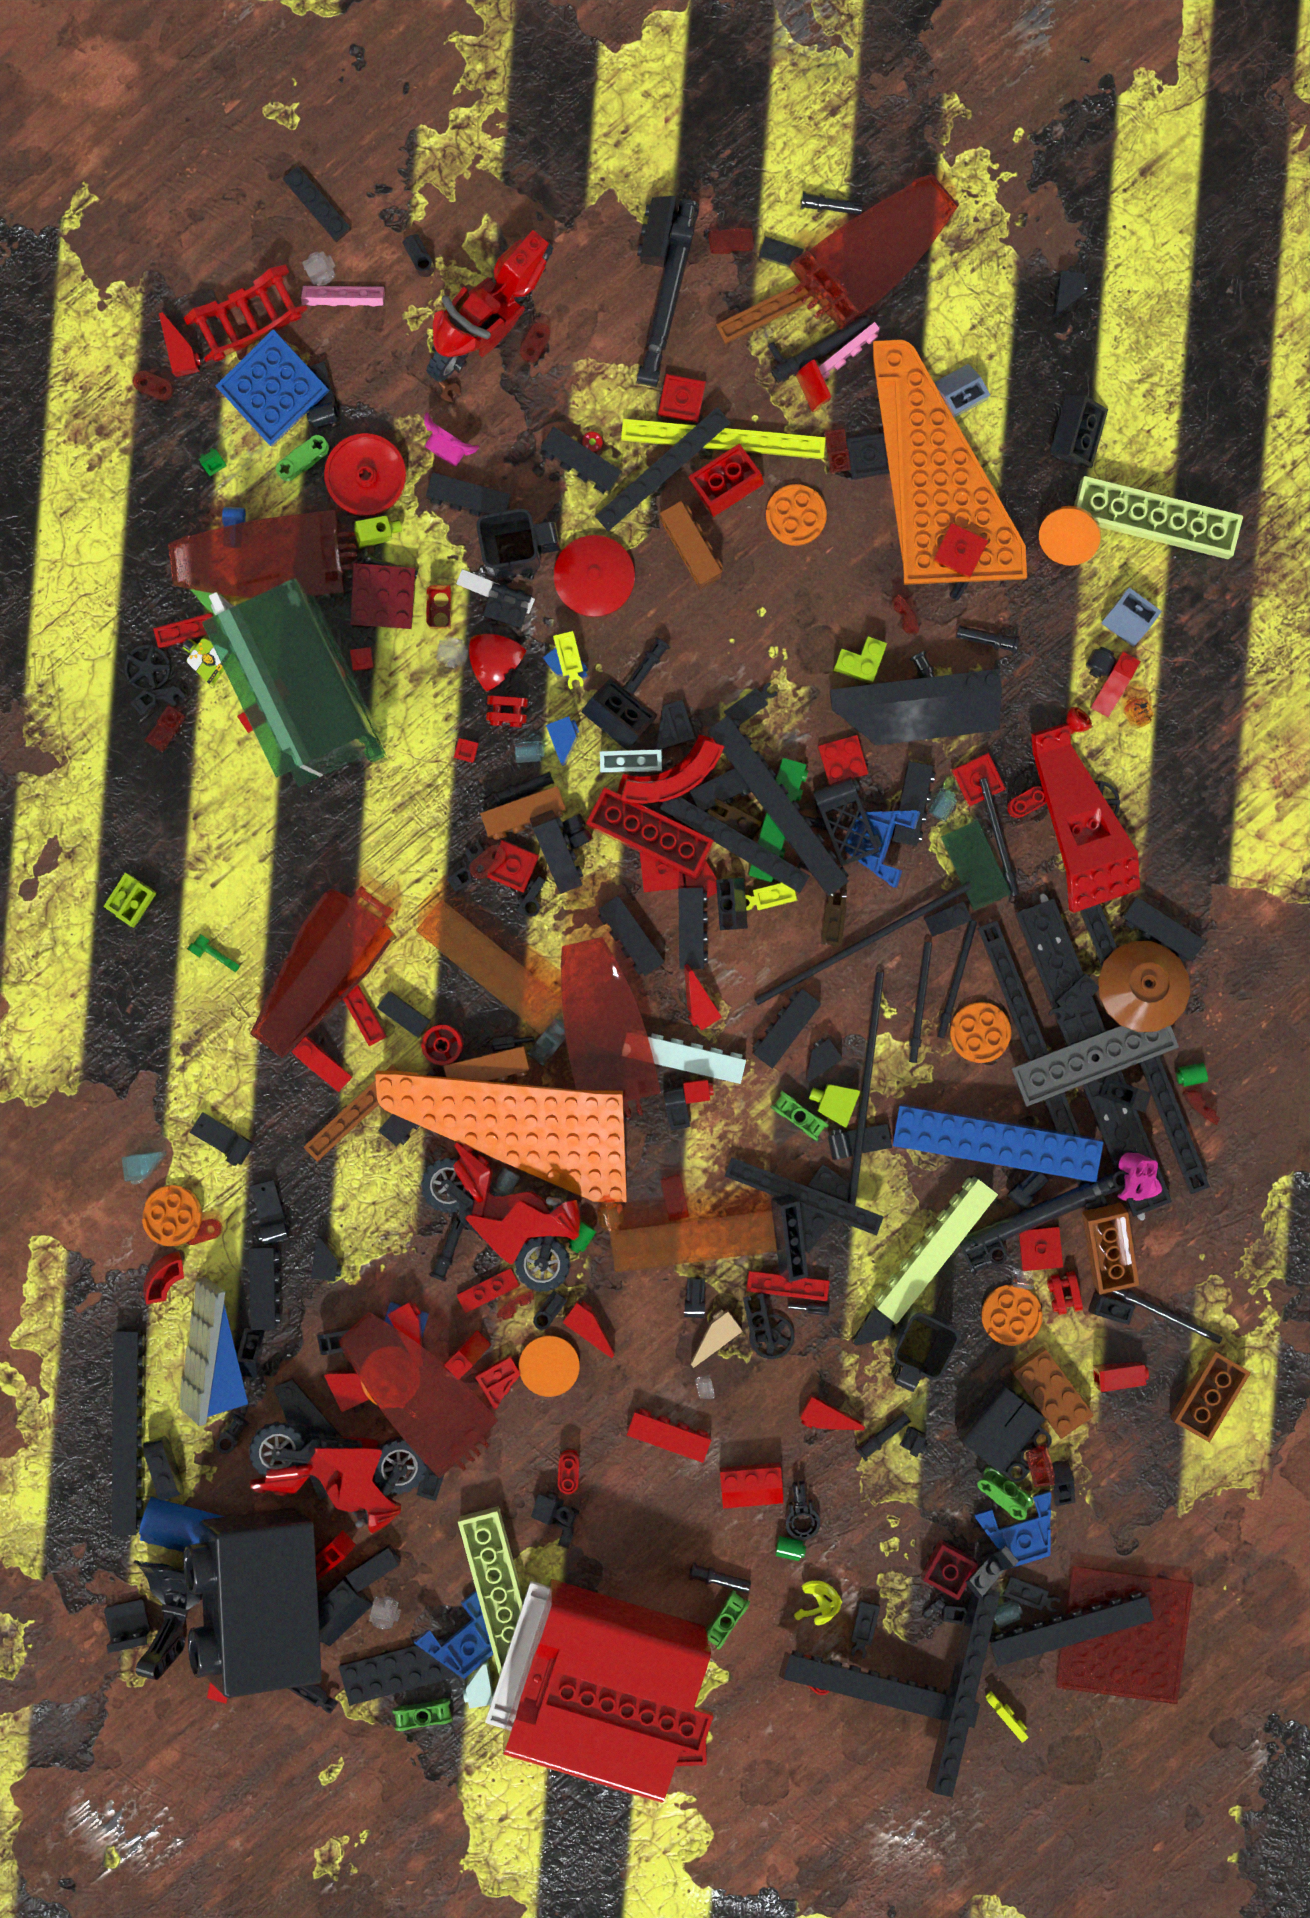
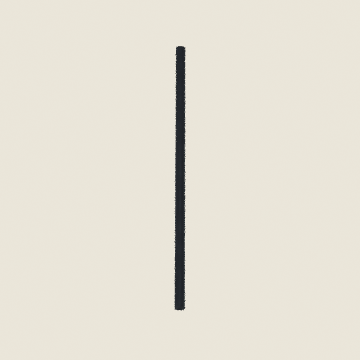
(863, 943)
(866, 1088)

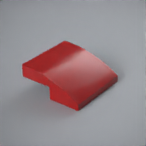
(813, 385)

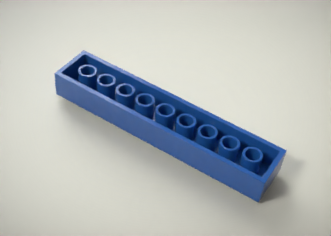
(998, 1142)

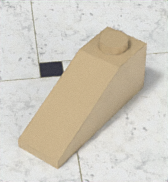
(720, 1331)

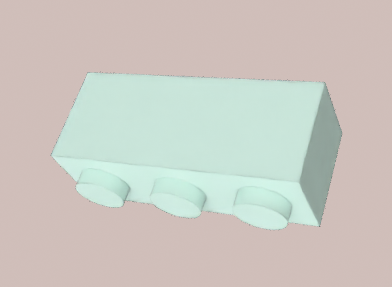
(630, 761)

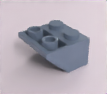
(962, 390)
(1131, 617)

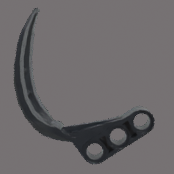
(171, 1589)

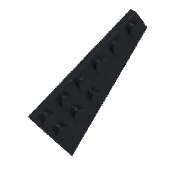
(305, 1417)

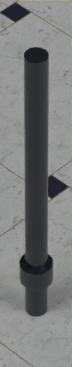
(1009, 874)
(947, 1017)
(915, 1042)
(1131, 1297)

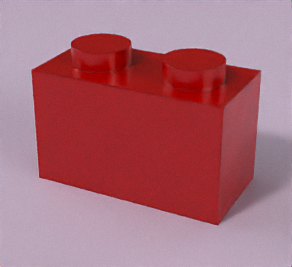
(698, 1090)

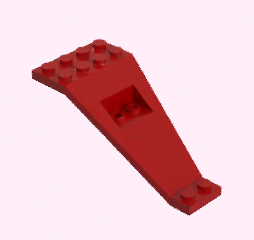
(1098, 856)

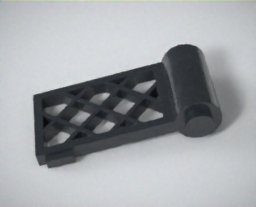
(840, 795)

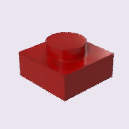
(361, 659)
(466, 750)

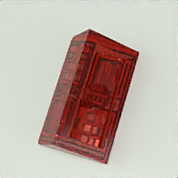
(1040, 1466)

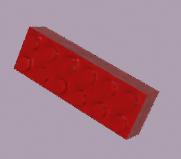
(650, 833)

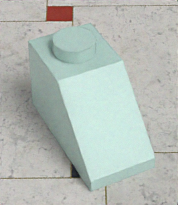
(479, 1687)

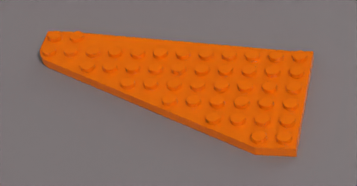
(937, 476)
(545, 1131)

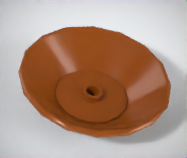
(1127, 996)

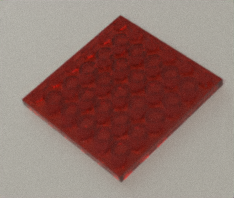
(1135, 1661)

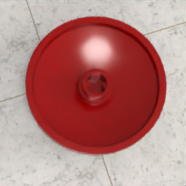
(365, 474)
(594, 576)

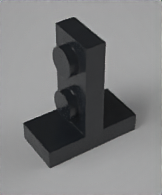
(991, 1567)

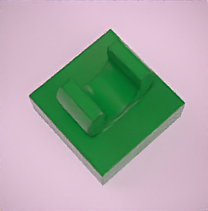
(212, 462)

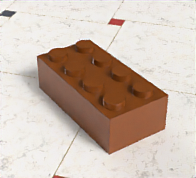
(690, 544)
(517, 814)
(491, 1066)
(1110, 1248)
(1052, 1392)
(1210, 1395)

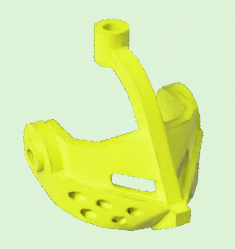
(819, 1589)

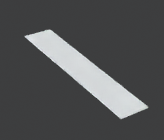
(483, 587)

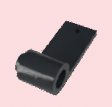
(325, 410)
(223, 1138)
(843, 1143)
(270, 1213)

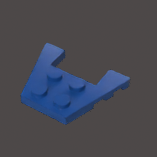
(882, 825)
(1025, 1539)
(467, 1647)

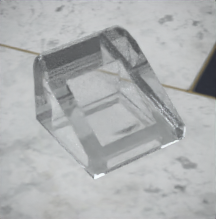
(1022, 1279)
(705, 1387)

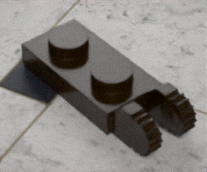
(737, 819)
(834, 921)

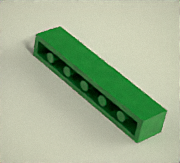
(790, 775)

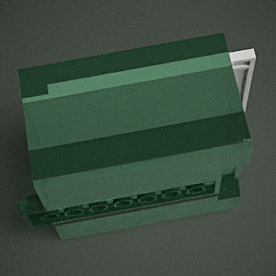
(293, 683)

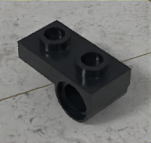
(535, 887)
(676, 1108)
(914, 1441)

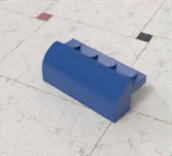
(171, 1524)

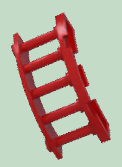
(240, 298)
(675, 780)

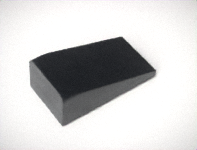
(1111, 1308)

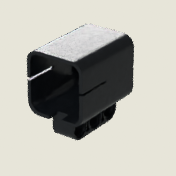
(514, 521)
(909, 1371)
(1003, 1430)

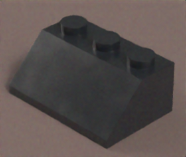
(657, 230)
(1079, 430)
(618, 714)
(340, 1610)

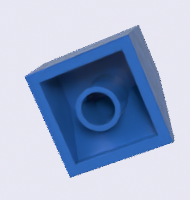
(563, 737)

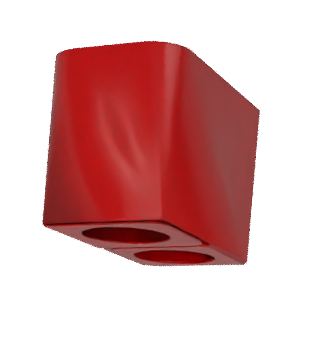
(430, 614)

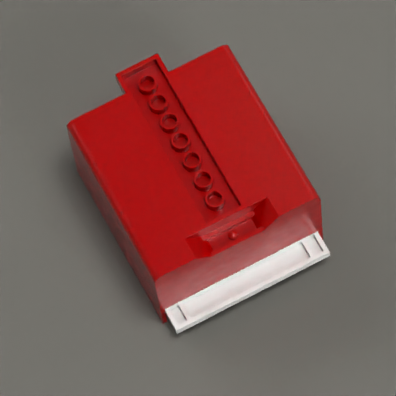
(602, 1689)

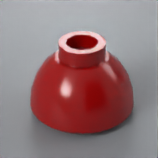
(1078, 720)

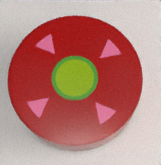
(592, 441)

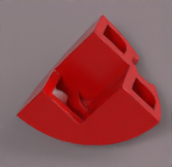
(493, 658)

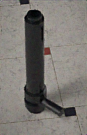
(792, 364)

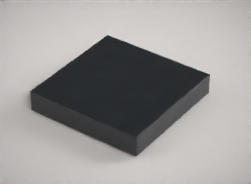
(867, 456)

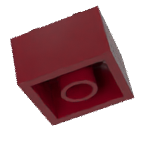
(948, 1569)

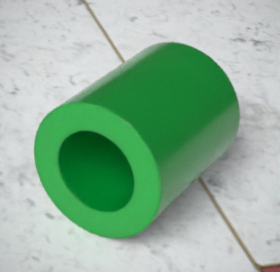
(1191, 1074)
(586, 1235)
(790, 1548)

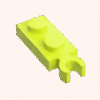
(569, 657)
(771, 896)
(1006, 1713)

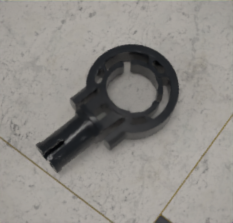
(801, 1502)

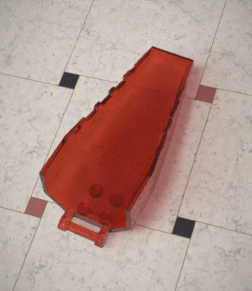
(326, 962)

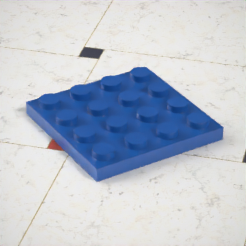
(272, 388)

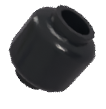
(1100, 662)

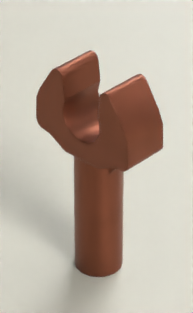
(446, 388)

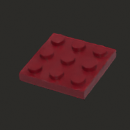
(382, 595)

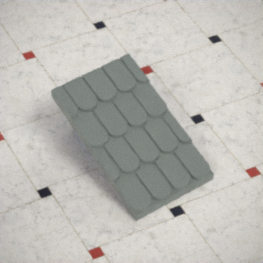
(212, 1370)

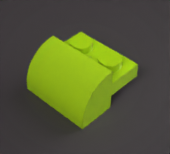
(130, 900)

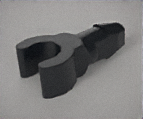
(936, 1605)

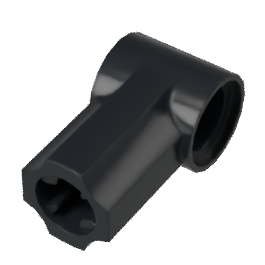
(418, 255)
(1024, 1192)
(695, 1298)
(550, 1308)

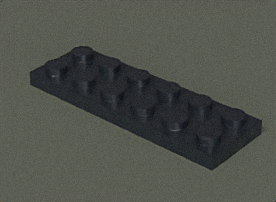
(392, 1673)

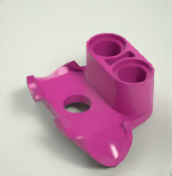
(445, 444)
(1140, 1170)

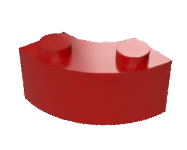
(162, 1277)

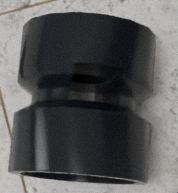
(576, 832)

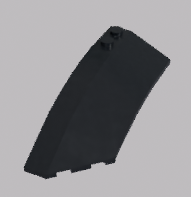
(922, 707)

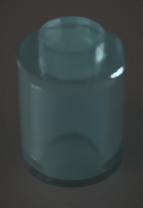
(529, 751)
(943, 805)
(505, 1182)
(1007, 1613)

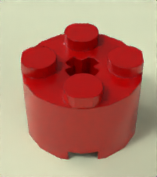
(431, 1040)

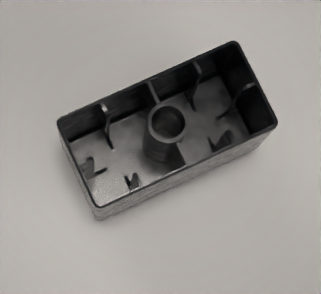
(256, 1602)

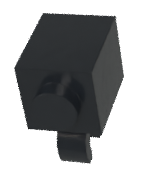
(549, 1509)

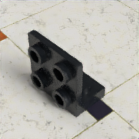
(127, 1625)

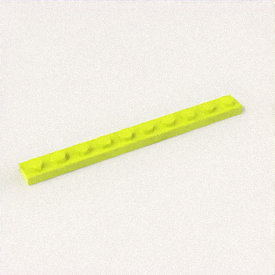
(728, 438)

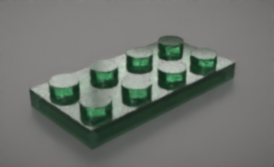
(975, 863)

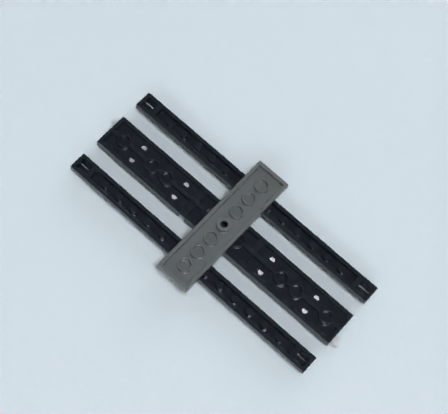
(1089, 1050)

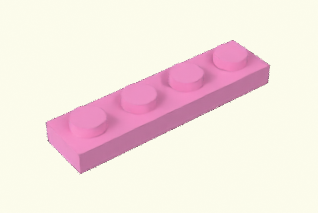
(342, 295)
(851, 348)

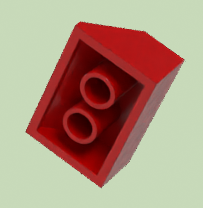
(726, 480)
(751, 1485)

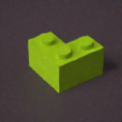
(861, 666)

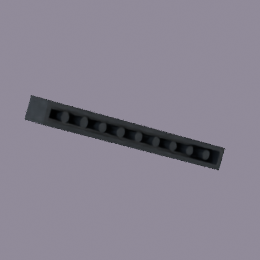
(778, 806)
(127, 1431)
(866, 1686)
(962, 1693)

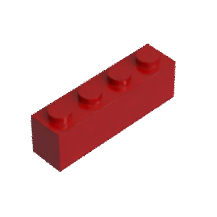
(669, 1435)

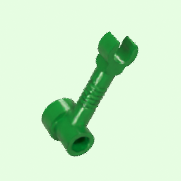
(201, 945)

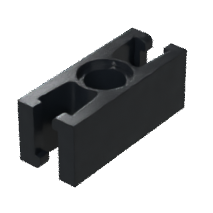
(731, 916)
(404, 1014)
(767, 1322)
(373, 1568)

